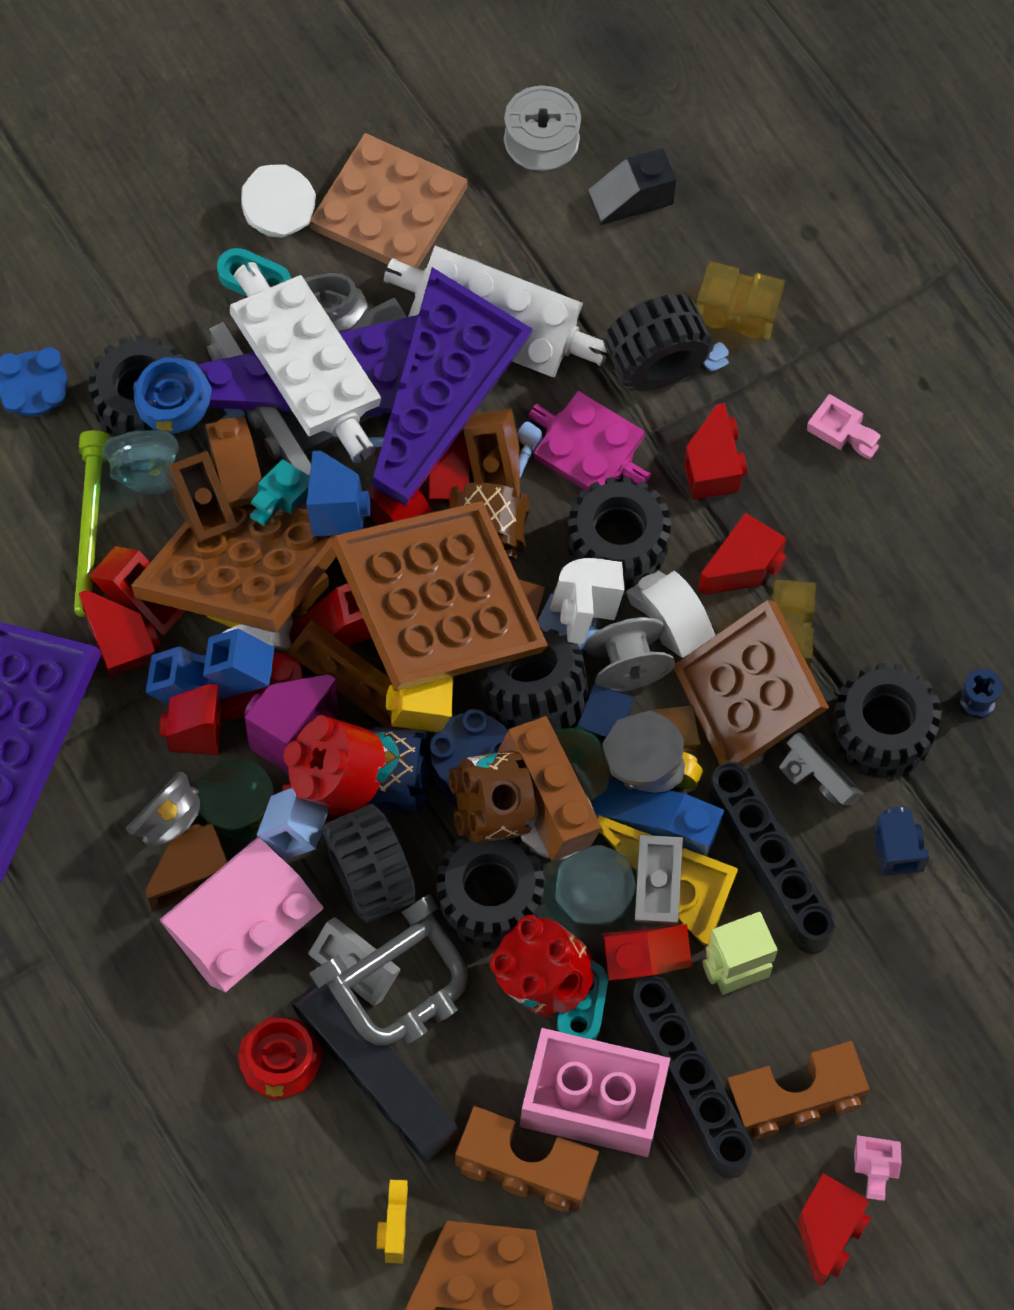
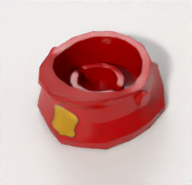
(279, 1057)

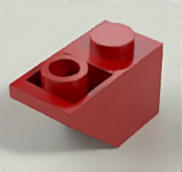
(712, 457)
(827, 1224)

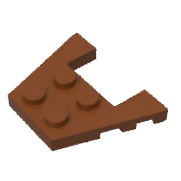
(483, 1271)

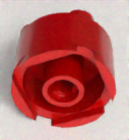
(335, 764)

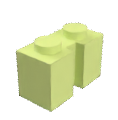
(739, 953)

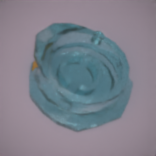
(141, 459)
(595, 886)

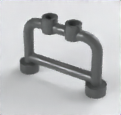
(437, 1006)

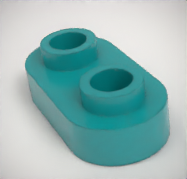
(236, 257)
(588, 1010)

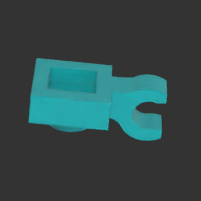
(281, 488)

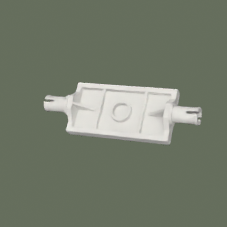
(545, 311)
(306, 358)

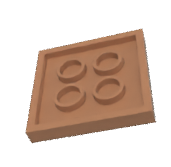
(388, 203)

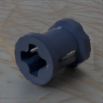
(979, 682)

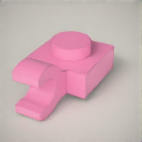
(841, 423)
(878, 1161)

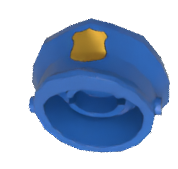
(172, 395)

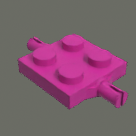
(588, 443)

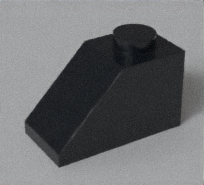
(634, 187)

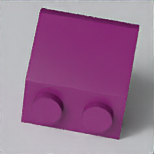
(284, 711)

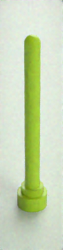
(90, 448)

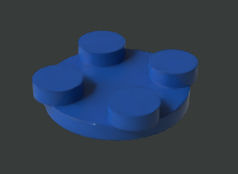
(32, 382)

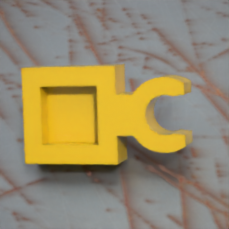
(392, 1233)

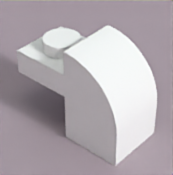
(587, 591)
(677, 606)

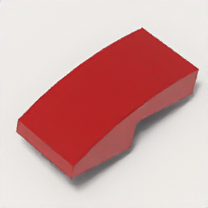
(449, 471)

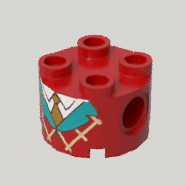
(543, 966)

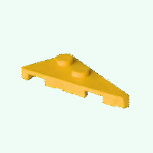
(703, 880)

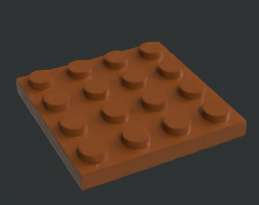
(241, 575)
(438, 595)

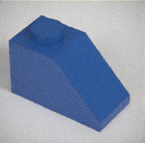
(335, 497)

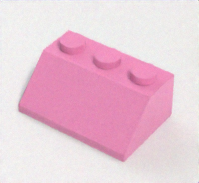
(241, 915)
(594, 1092)

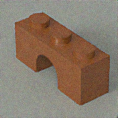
(564, 813)
(765, 1106)
(558, 1178)

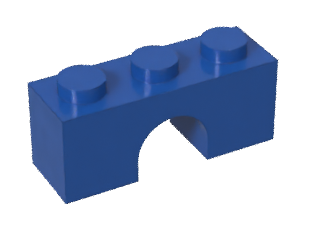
(232, 661)

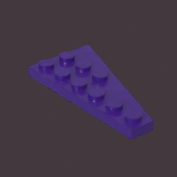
(379, 349)
(449, 370)
(39, 697)

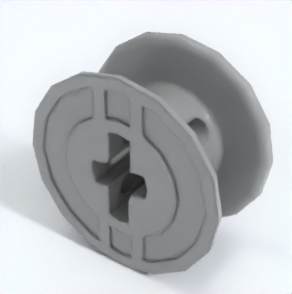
(542, 128)
(629, 654)

